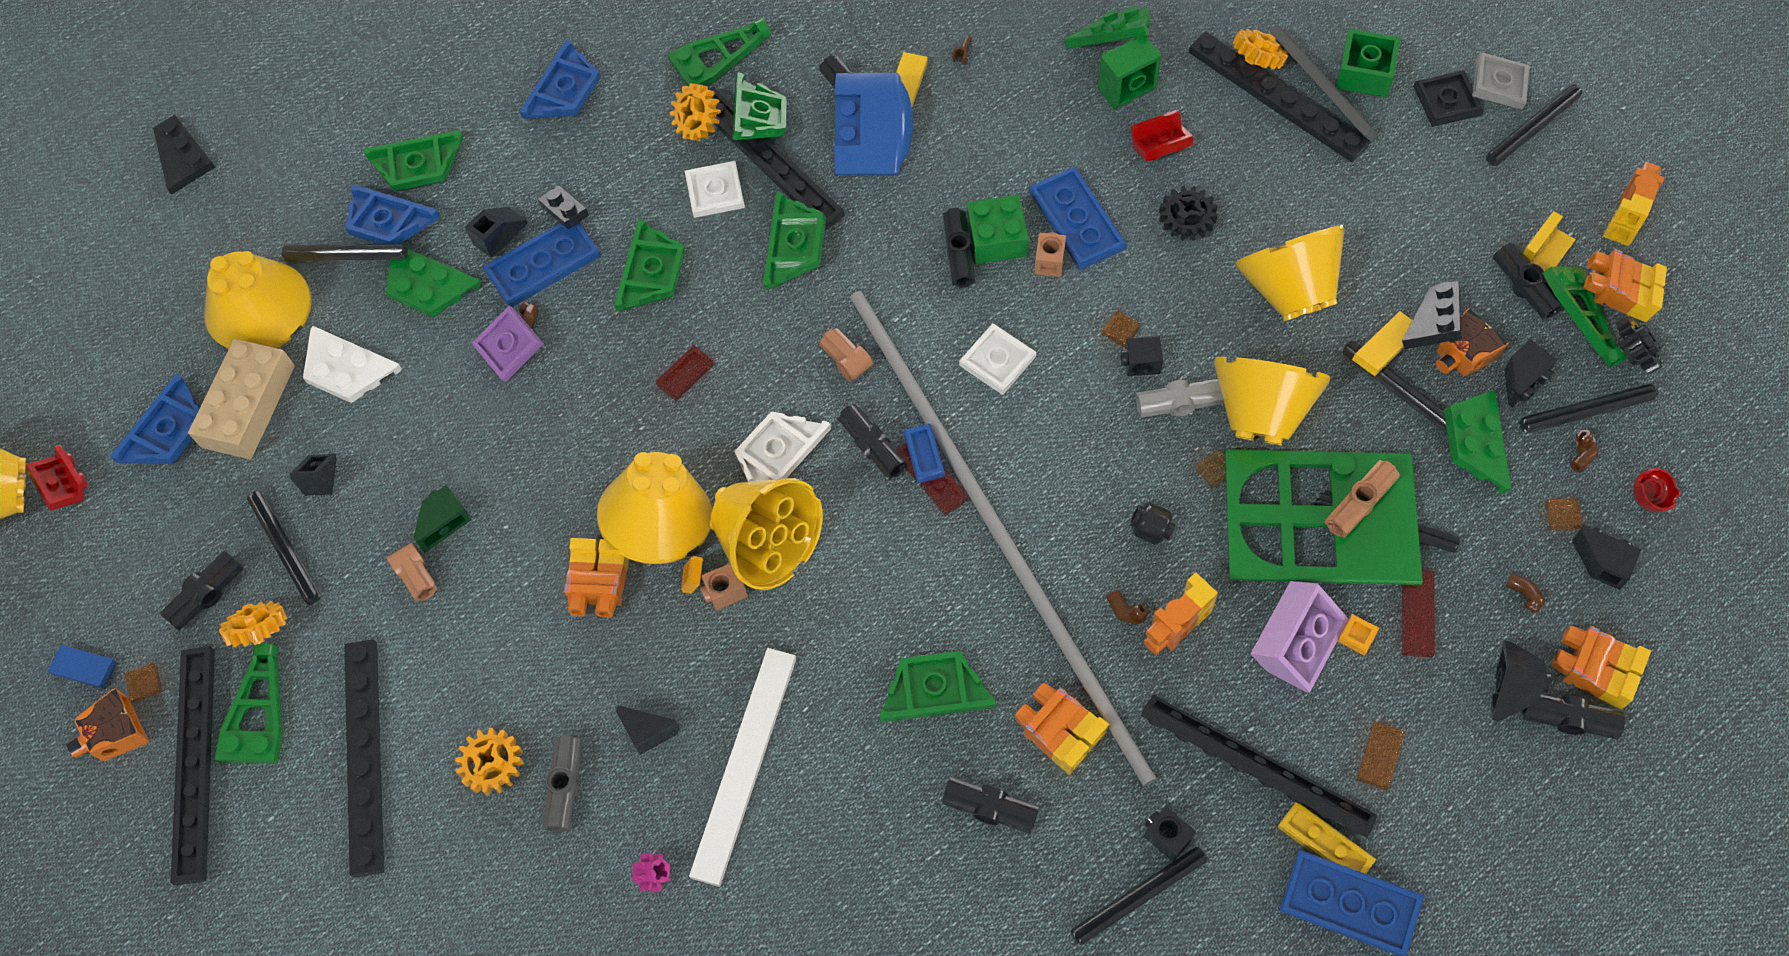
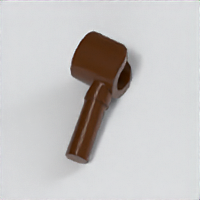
(962, 51)

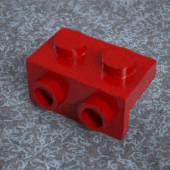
(1160, 136)
(57, 479)

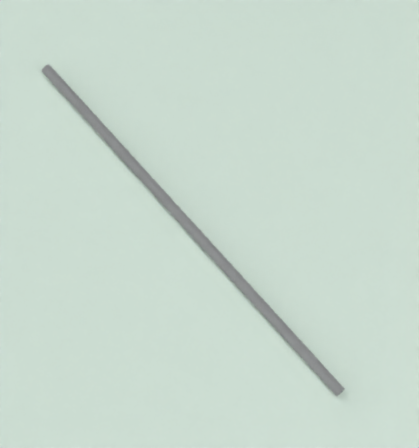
(1006, 544)

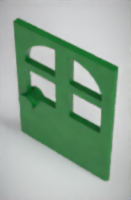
(1378, 549)

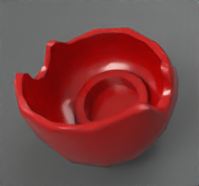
(1655, 490)

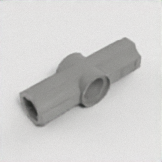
(1179, 398)

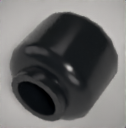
(1152, 523)

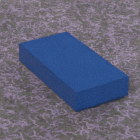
(924, 453)
(82, 667)

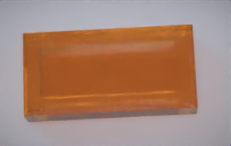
(1380, 755)

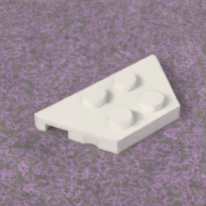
(343, 366)
(778, 446)

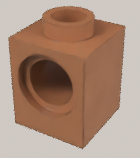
(1048, 263)
(720, 599)

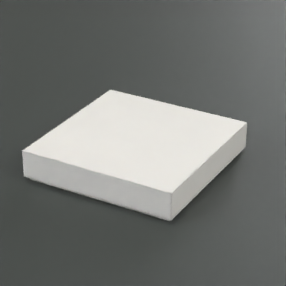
(714, 189)
(997, 358)

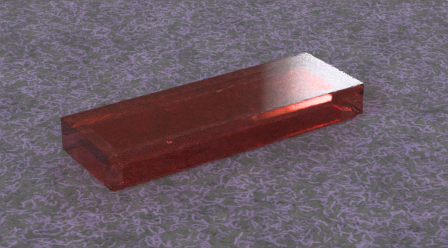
(942, 491)
(1419, 618)

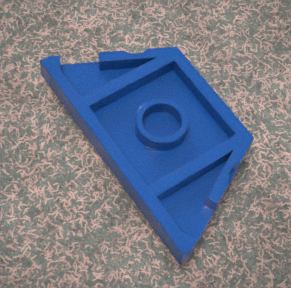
(563, 86)
(386, 217)
(162, 429)

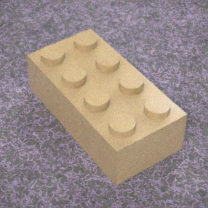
(241, 399)

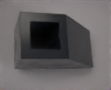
(494, 229)
(1526, 370)
(1606, 557)

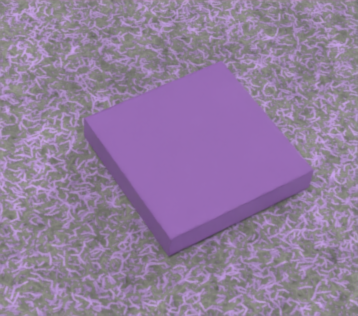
(507, 343)

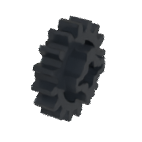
(1188, 211)
(1639, 344)

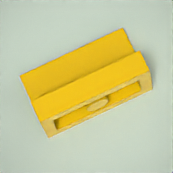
(1549, 244)

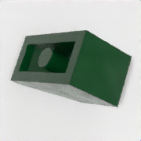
(439, 518)

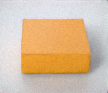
(691, 575)
(1358, 634)

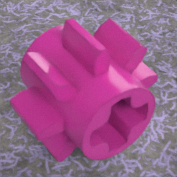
(650, 872)

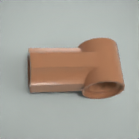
(850, 359)
(410, 567)

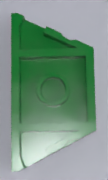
(1112, 27)
(757, 111)
(416, 160)
(793, 241)
(650, 268)
(427, 284)
(1478, 439)
(934, 687)

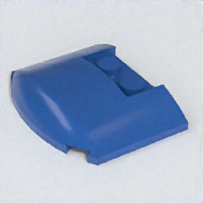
(871, 124)

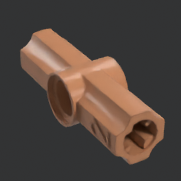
(1371, 487)

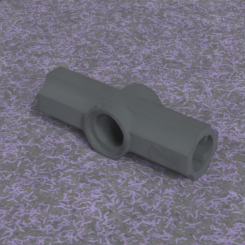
(561, 801)

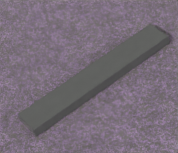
(1323, 82)

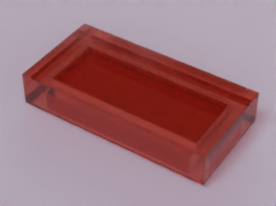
(684, 373)

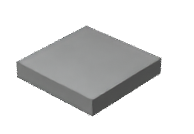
(1501, 80)

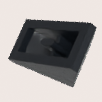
(315, 474)
(646, 729)

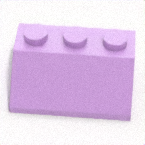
(1300, 635)

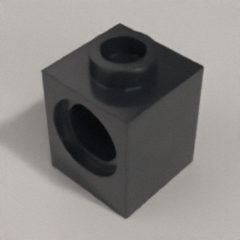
(1142, 356)
(1169, 847)

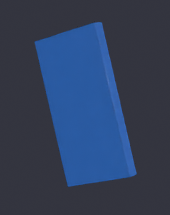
(1078, 215)
(541, 262)
(1351, 903)

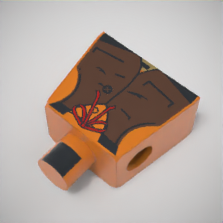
(1475, 350)
(108, 728)

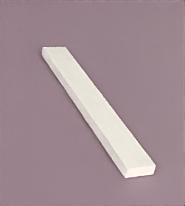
(742, 768)

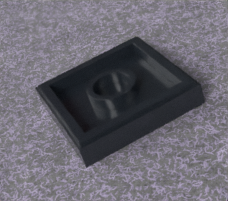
(1448, 98)

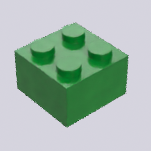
(1368, 63)
(1129, 71)
(997, 229)

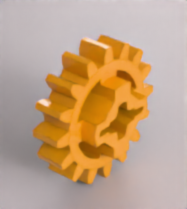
(1260, 49)
(695, 112)
(253, 624)
(489, 748)

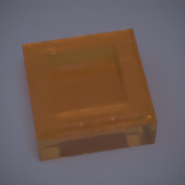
(1120, 328)
(1212, 468)
(1563, 514)
(143, 682)

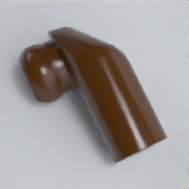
(529, 313)
(1586, 449)
(1534, 596)
(1127, 613)

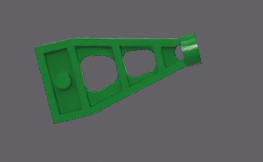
(692, 69)
(1570, 282)
(254, 746)

